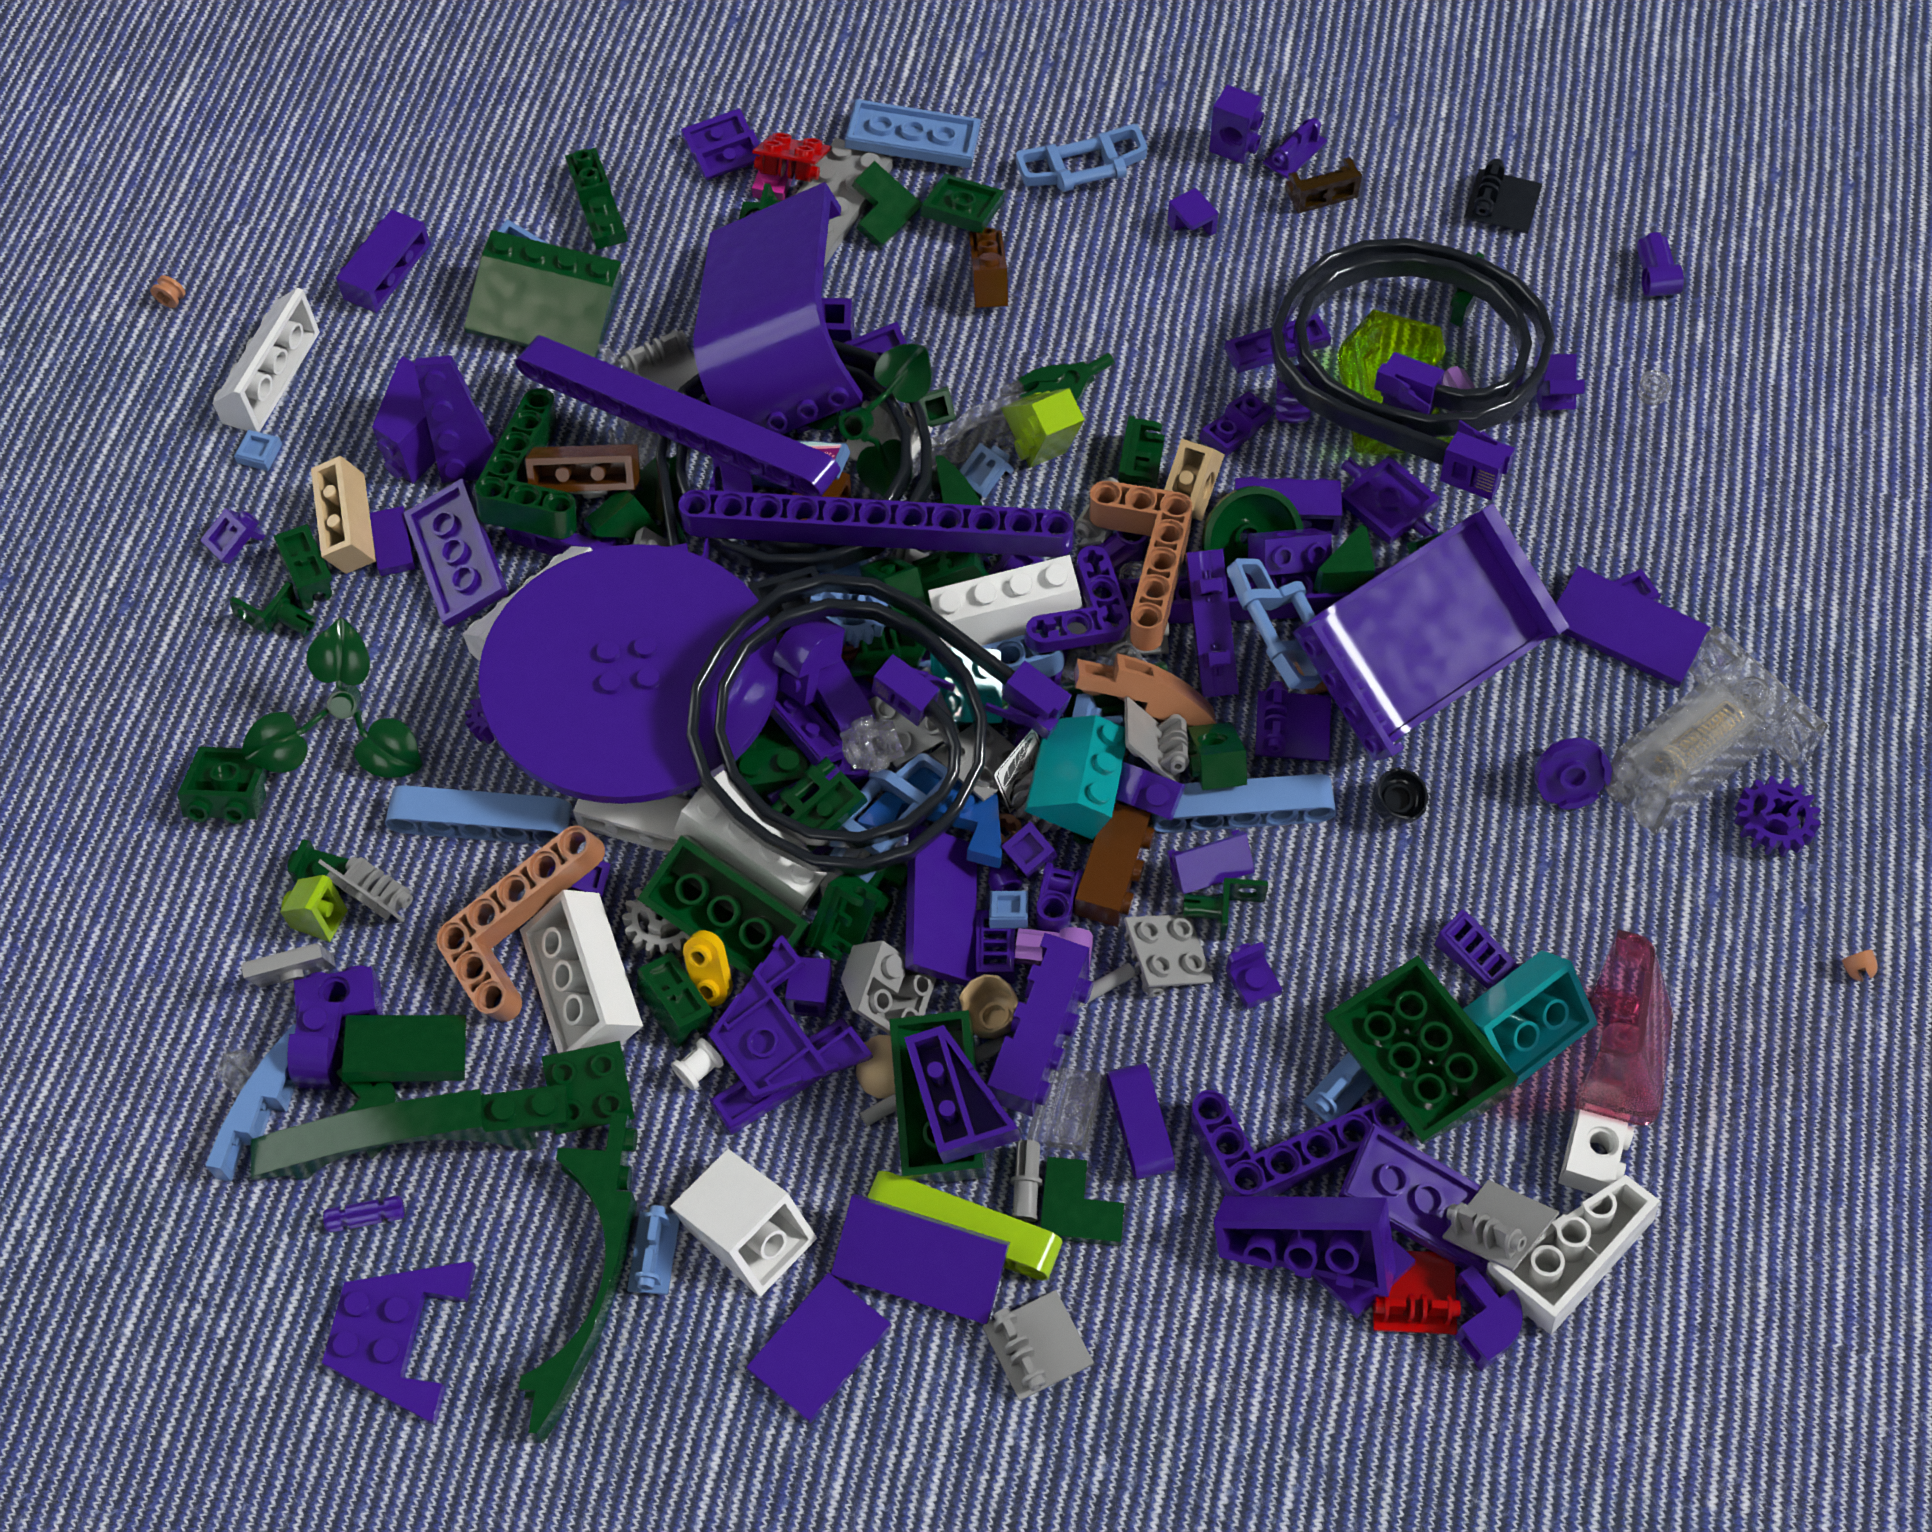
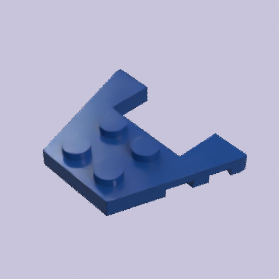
(976, 817)

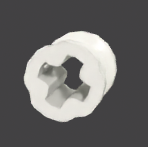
(697, 1064)

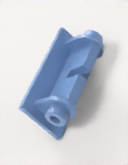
(1339, 1090)
(654, 1252)

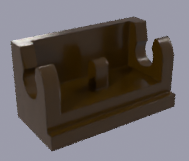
(1324, 188)

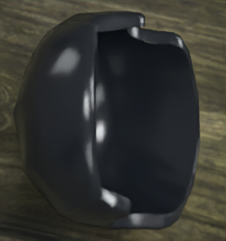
(1400, 796)

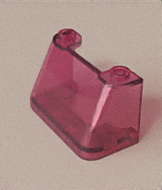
(1634, 1049)

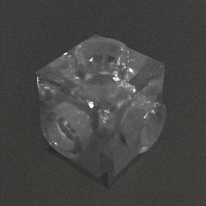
(871, 744)

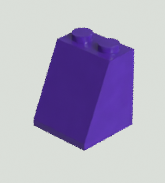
(403, 426)

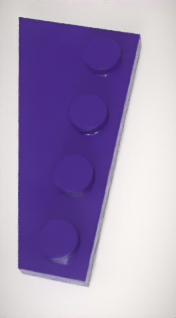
(454, 422)

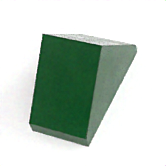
(620, 517)
(1348, 566)

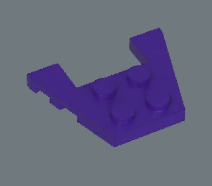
(765, 1040)
(378, 1328)

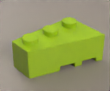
(1043, 424)

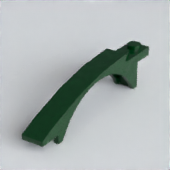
(469, 1115)
(604, 1179)

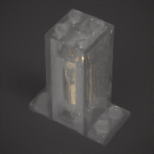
(1710, 735)

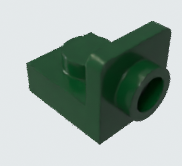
(304, 862)

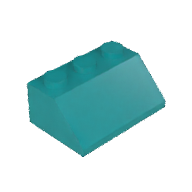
(1078, 774)
(1534, 1013)

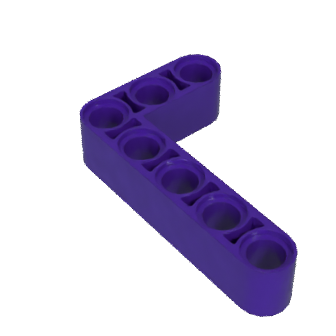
(1292, 1151)

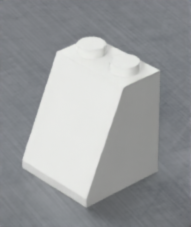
(745, 1221)

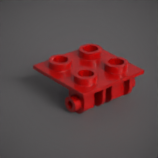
(800, 155)
(1420, 1299)

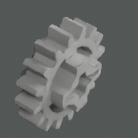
(662, 934)

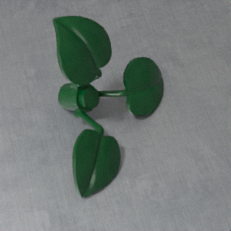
(906, 374)
(342, 658)

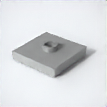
(288, 965)

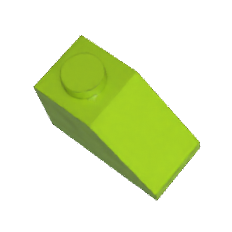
(314, 907)

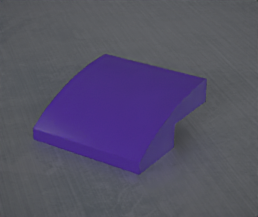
(721, 144)

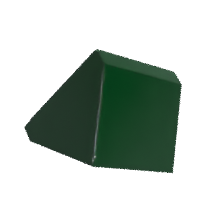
(938, 406)

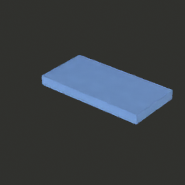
(913, 133)

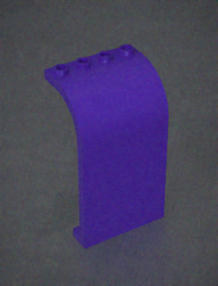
(763, 321)
(1429, 629)

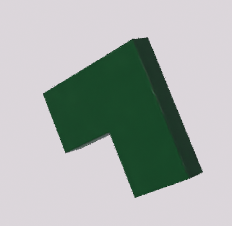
(892, 204)
(1071, 1215)

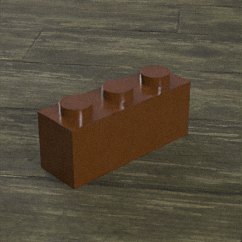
(584, 467)
(1114, 866)

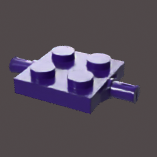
(1388, 499)

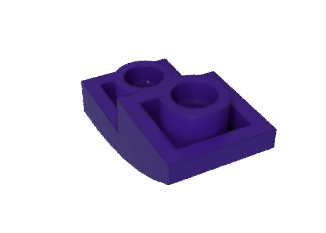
(1237, 425)

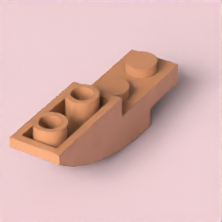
(1156, 688)

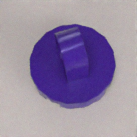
(1572, 772)

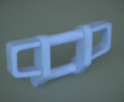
(1114, 165)
(1269, 598)
(897, 784)

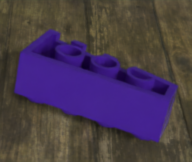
(1042, 1025)
(1312, 1236)

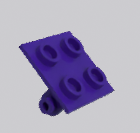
(1292, 724)

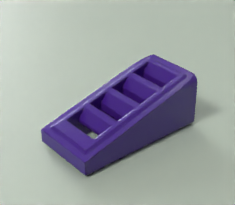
(1474, 932)
(1004, 970)

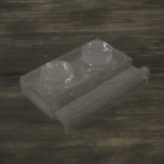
(1069, 1110)

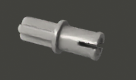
(1026, 1180)

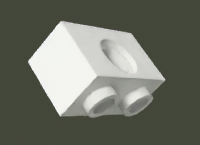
(1582, 1165)

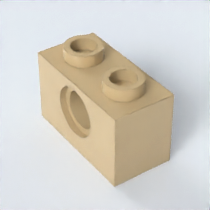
(1195, 474)

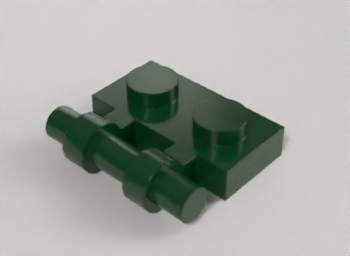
(828, 806)

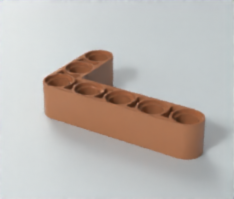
(1167, 520)
(510, 915)

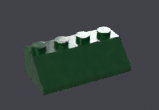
(707, 893)
(916, 1141)

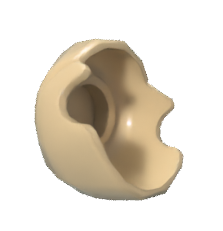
(990, 1005)
(877, 1074)

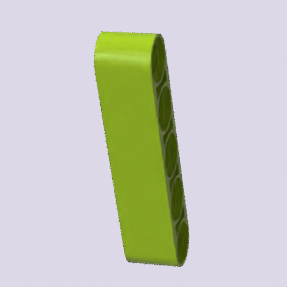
(1030, 1249)

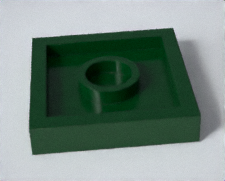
(962, 203)

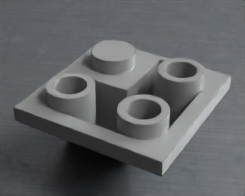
(882, 986)

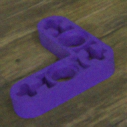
(1092, 617)

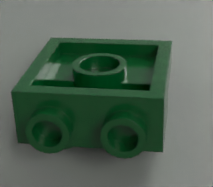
(222, 786)

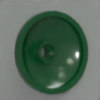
(1248, 509)

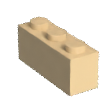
(343, 515)

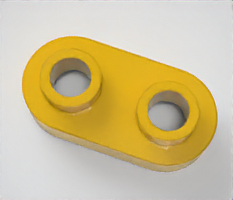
(711, 970)

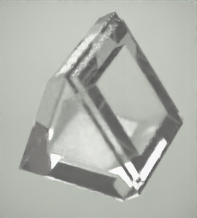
(236, 1069)

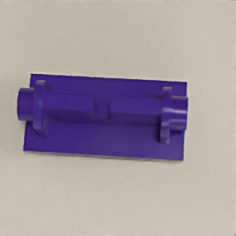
(1296, 148)

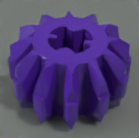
(1288, 407)

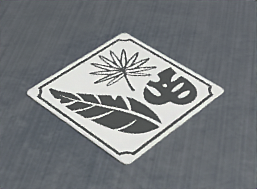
(1017, 766)

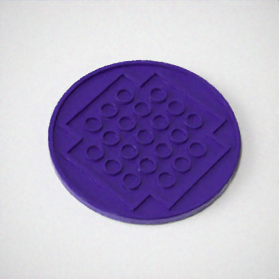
(599, 666)

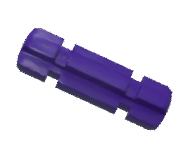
(363, 1214)

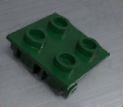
(874, 656)
(593, 1082)

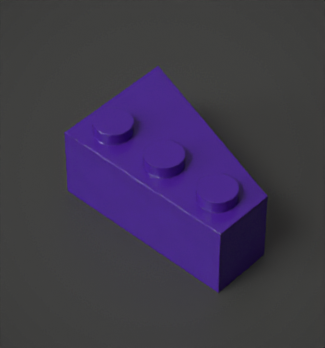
(956, 1099)

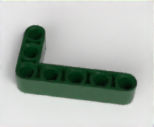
(502, 488)

